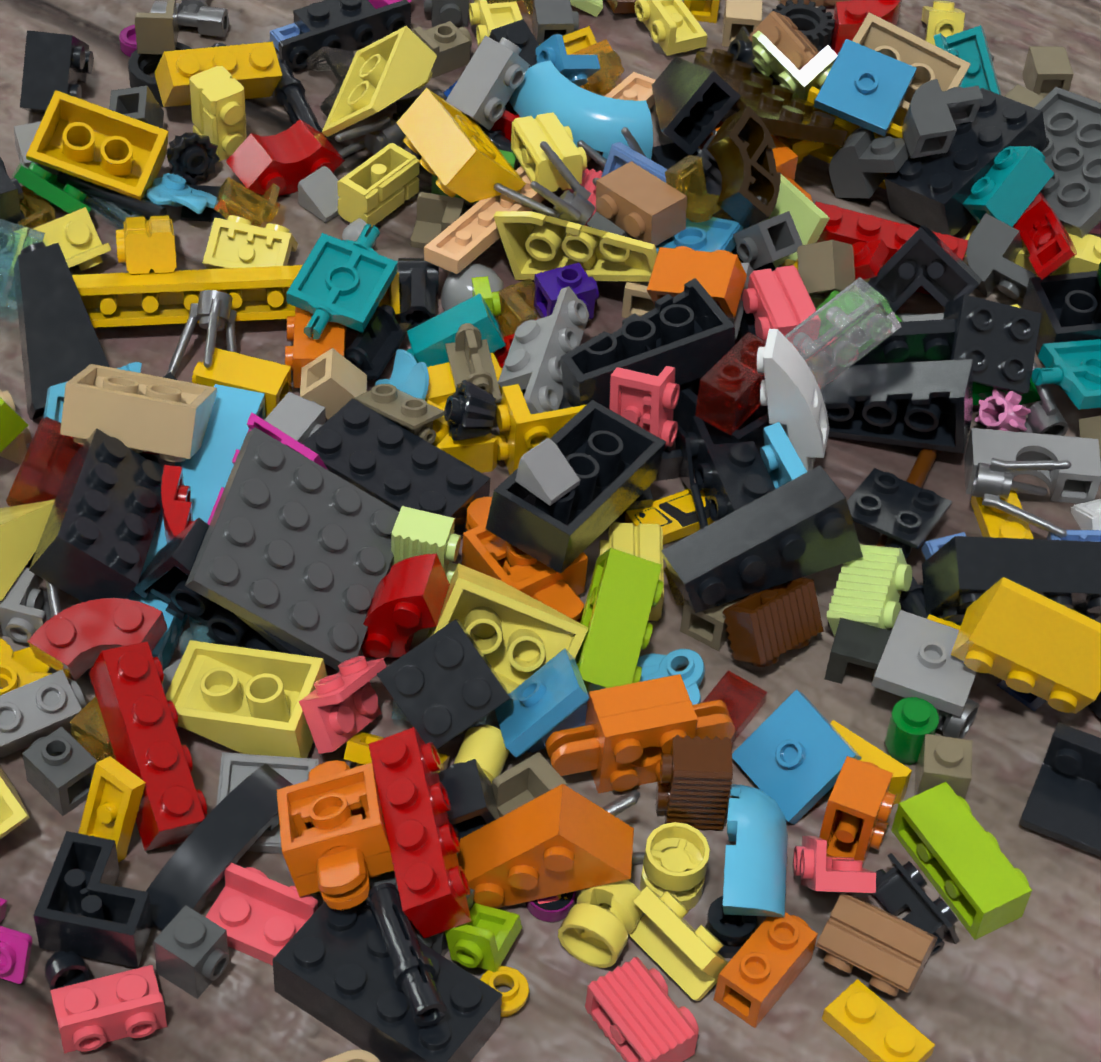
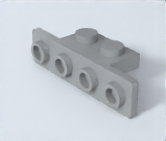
(538, 349)

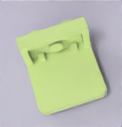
(773, 62)

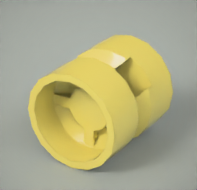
(676, 862)
(600, 923)

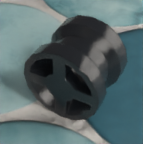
(730, 935)

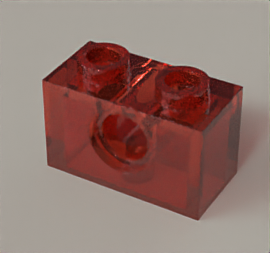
(732, 386)

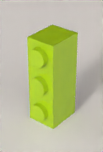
(617, 619)
(961, 860)

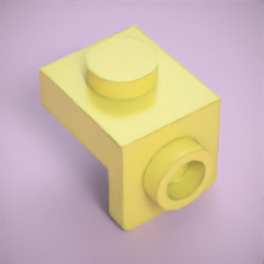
(942, 19)

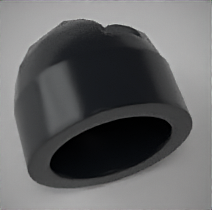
(69, 966)

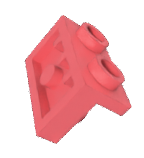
(646, 400)
(342, 703)
(830, 872)
(259, 912)
(109, 1009)

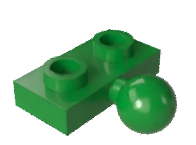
(46, 186)

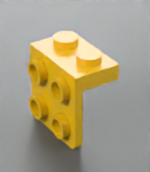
(521, 429)

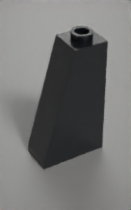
(691, 102)
(52, 324)

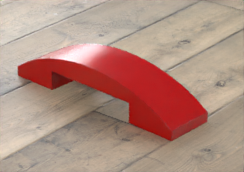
(1044, 237)

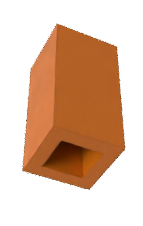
(765, 967)

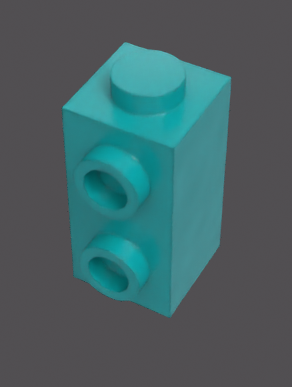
(1009, 184)
(430, 337)

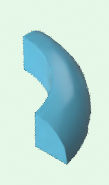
(589, 115)
(758, 861)

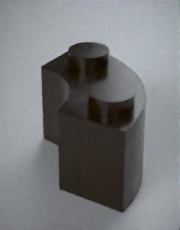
(747, 167)

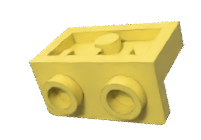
(76, 239)
(243, 245)

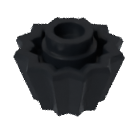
(192, 157)
(469, 412)

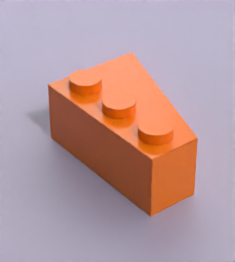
(546, 850)

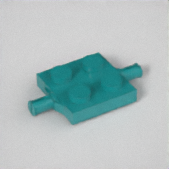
(342, 282)
(1074, 368)

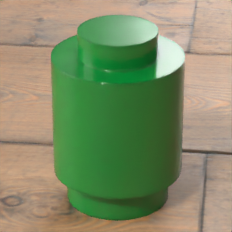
(907, 728)

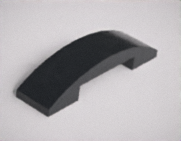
(215, 845)

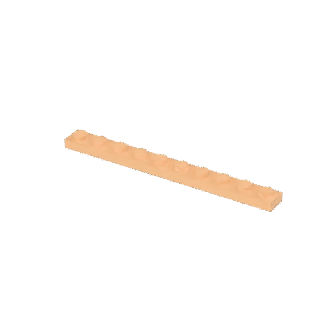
(477, 229)

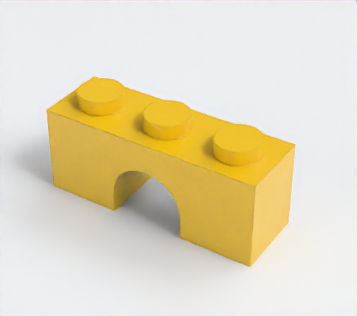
(250, 64)

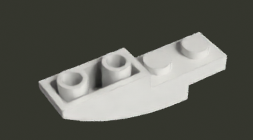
(793, 397)

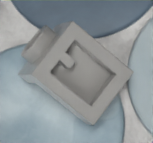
(22, 607)

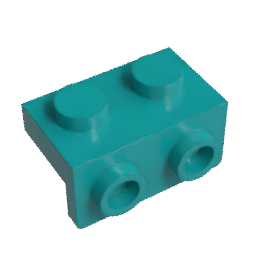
(973, 48)

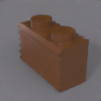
(773, 622)
(695, 781)

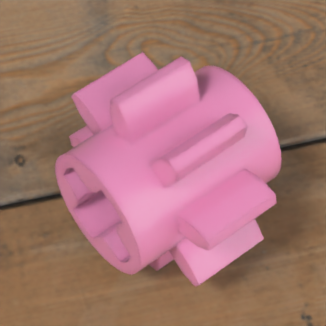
(1003, 412)

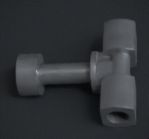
(197, 14)

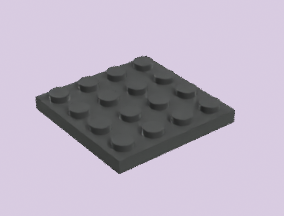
(1074, 157)
(295, 550)

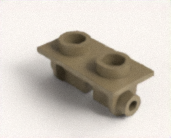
(472, 360)
(403, 409)

